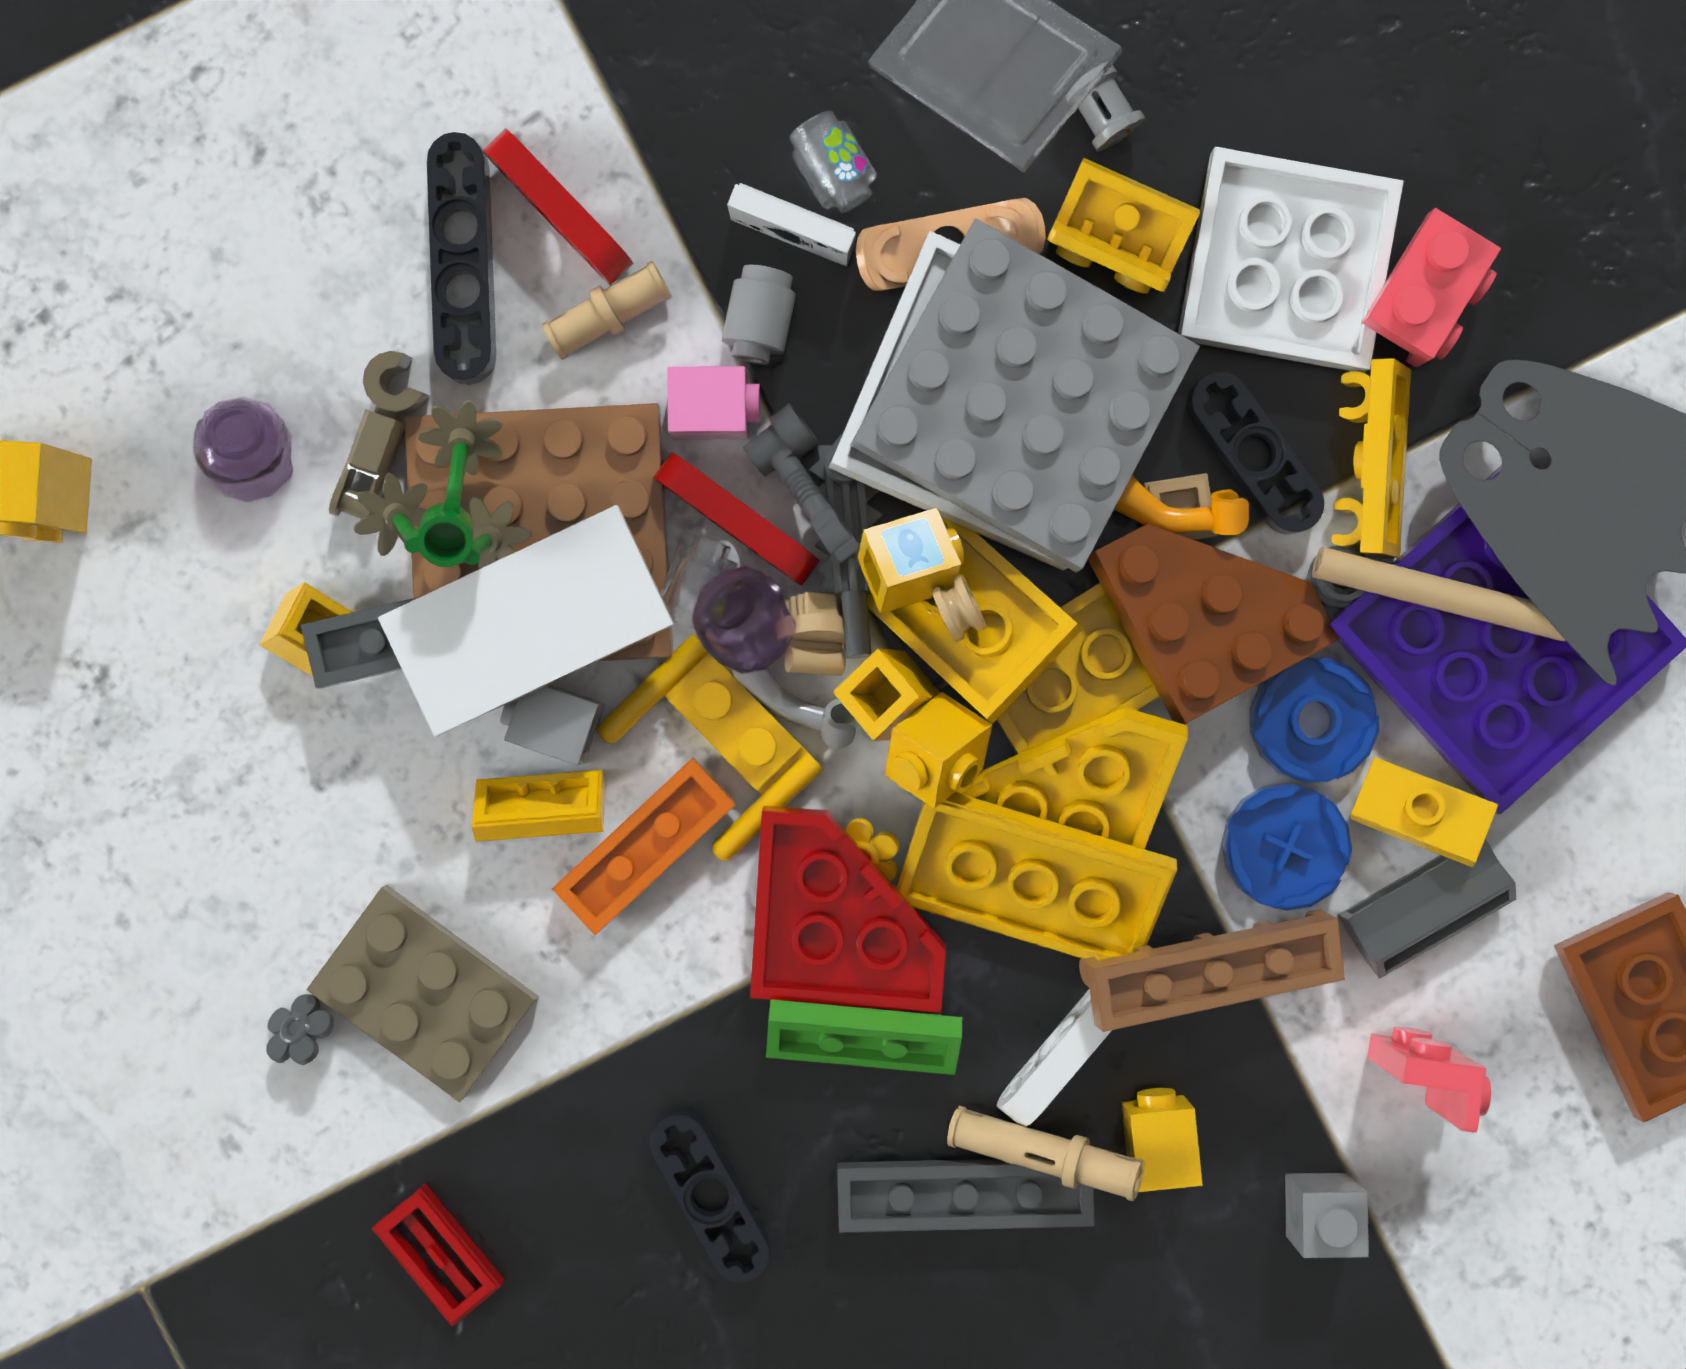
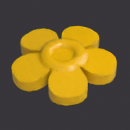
(878, 848)

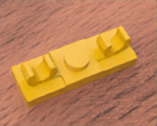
(1378, 458)

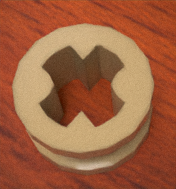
(958, 608)

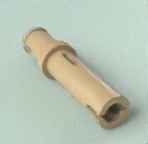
(1064, 1158)

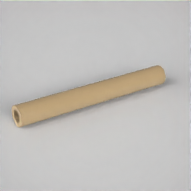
(1432, 591)

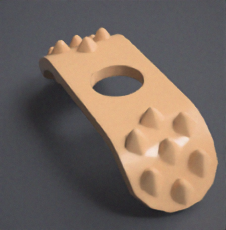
(891, 250)

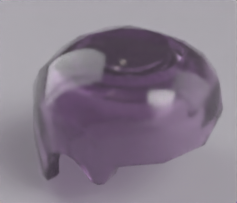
(243, 448)
(749, 623)

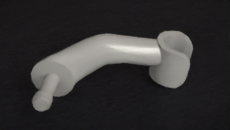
(788, 707)

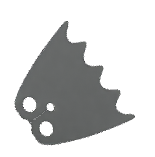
(1595, 518)

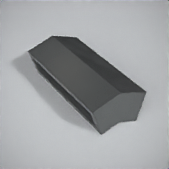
(1426, 909)

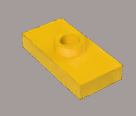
(538, 805)
(1423, 812)

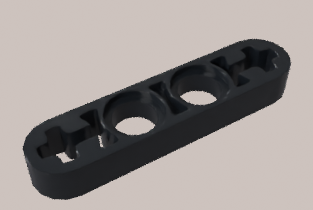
(470, 258)

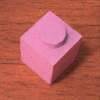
(711, 402)

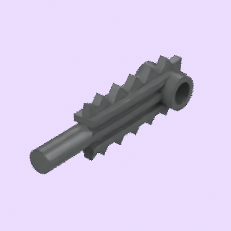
(847, 579)

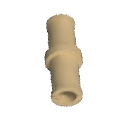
(606, 310)

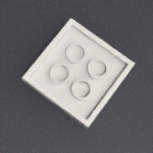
(1289, 259)

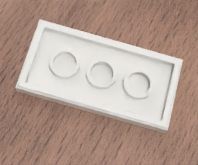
(526, 621)

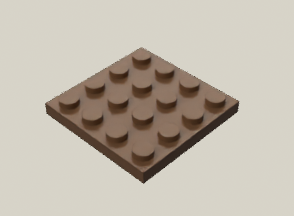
(556, 474)

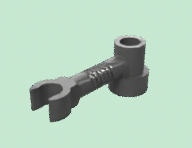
(780, 450)

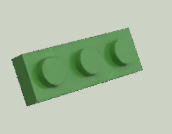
(864, 1037)

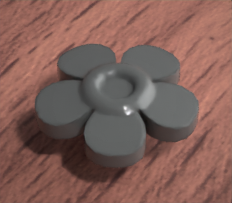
(298, 1030)

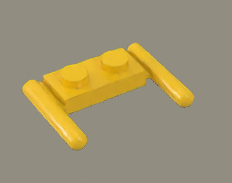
(732, 724)

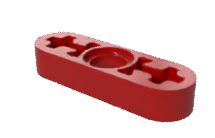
(558, 206)
(736, 518)

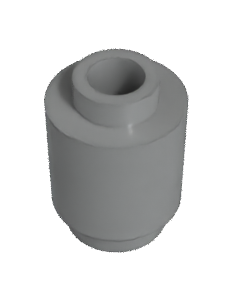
(759, 314)

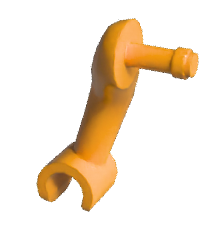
(1225, 517)

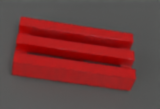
(457, 1239)

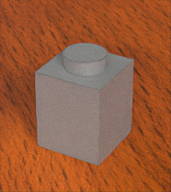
(553, 723)
(1326, 1215)

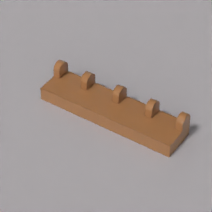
(1214, 971)

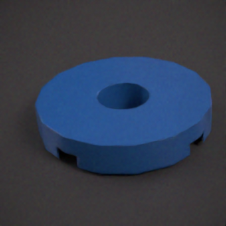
(1351, 726)

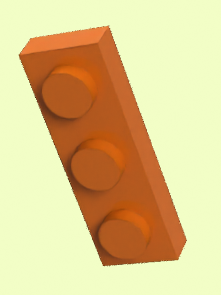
(644, 846)

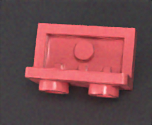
(1431, 287)
(1453, 1081)

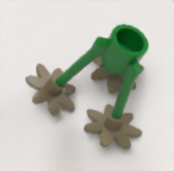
(446, 530)

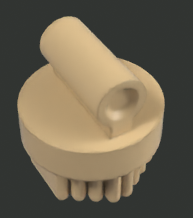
(818, 635)

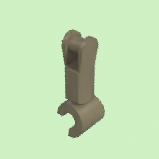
(377, 433)

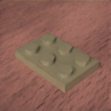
(422, 993)

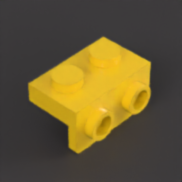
(1122, 227)

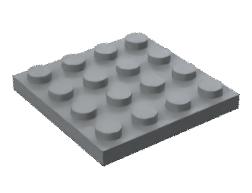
(1025, 396)

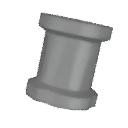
(1123, 118)

